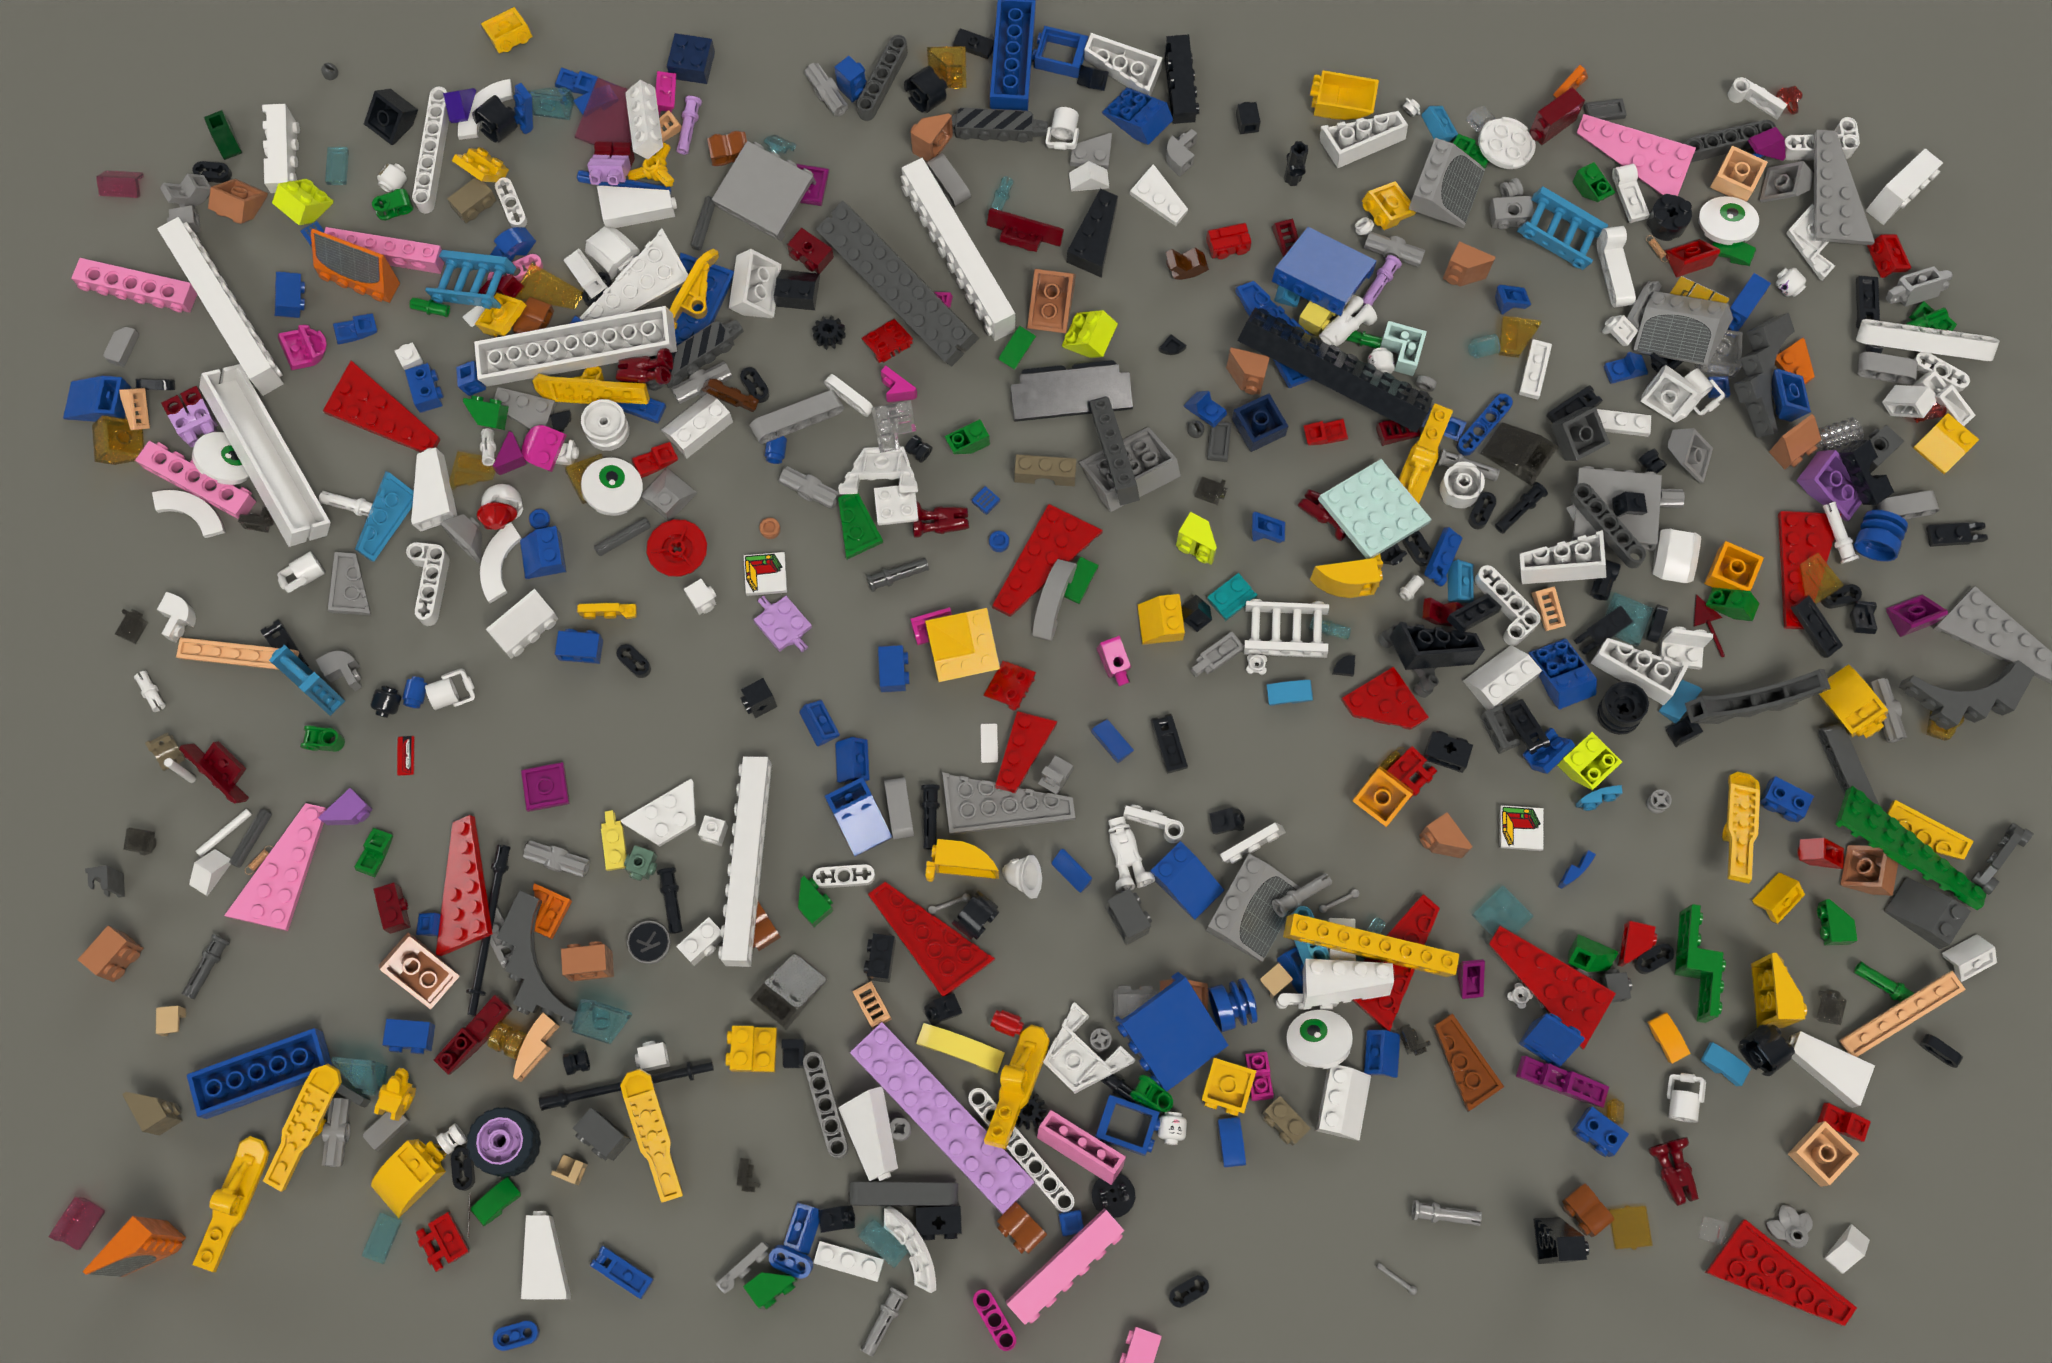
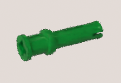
(1896, 991)

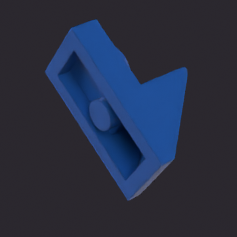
(1511, 297)
(1626, 368)
(1205, 408)
(1267, 527)

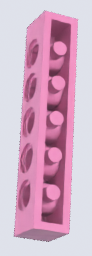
(396, 251)
(88, 271)
(151, 458)

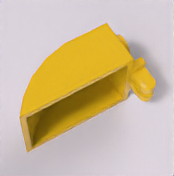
(1343, 95)
(1349, 578)
(1854, 703)
(960, 859)
(408, 1174)

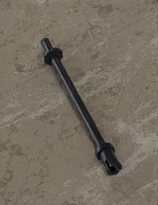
(499, 868)
(563, 1098)

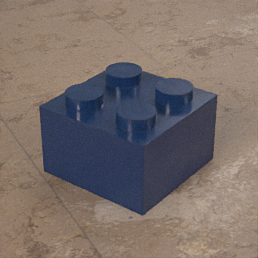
(691, 58)
(1260, 422)

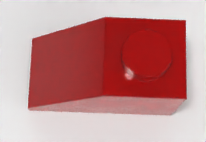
(1821, 853)
(1635, 941)

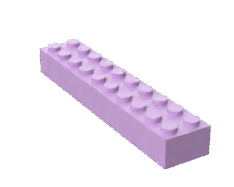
(942, 1118)

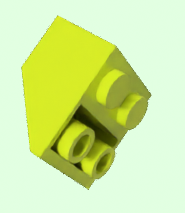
(301, 201)
(1090, 333)
(1197, 539)
(1589, 762)

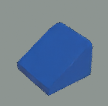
(428, 924)

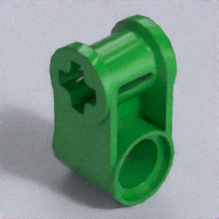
(393, 203)
(318, 739)
(1149, 1092)

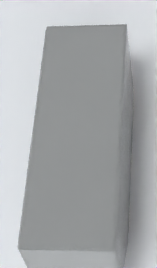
(121, 346)
(384, 1130)

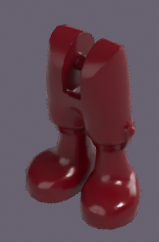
(637, 368)
(1315, 509)
(946, 520)
(1679, 1177)

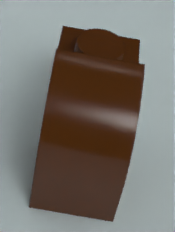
(1187, 264)

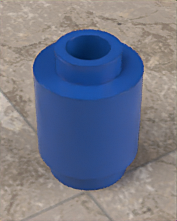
(776, 450)
(414, 692)

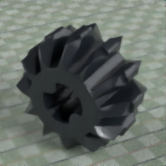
(829, 339)
(1035, 1113)

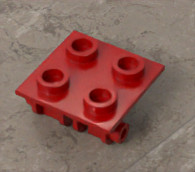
(887, 339)
(1010, 684)

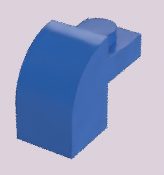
(513, 242)

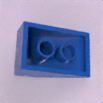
(1187, 880)

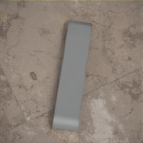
(796, 416)
(821, 1095)

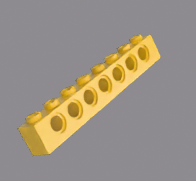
(1371, 945)

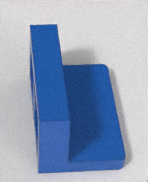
(852, 759)
(1382, 1053)

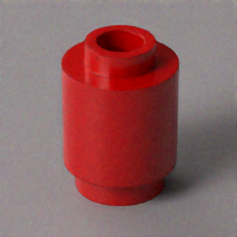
(1007, 1023)

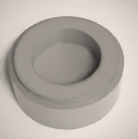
(1426, 383)

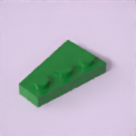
(857, 526)

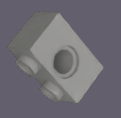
(1500, 207)

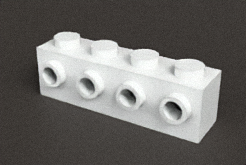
(644, 119)

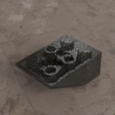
(1519, 451)
(788, 991)

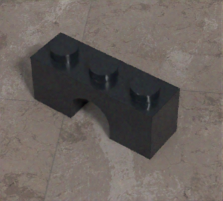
(1857, 460)

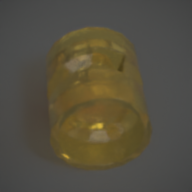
(506, 1039)

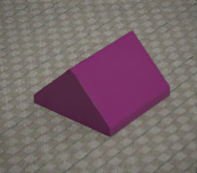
(1915, 614)

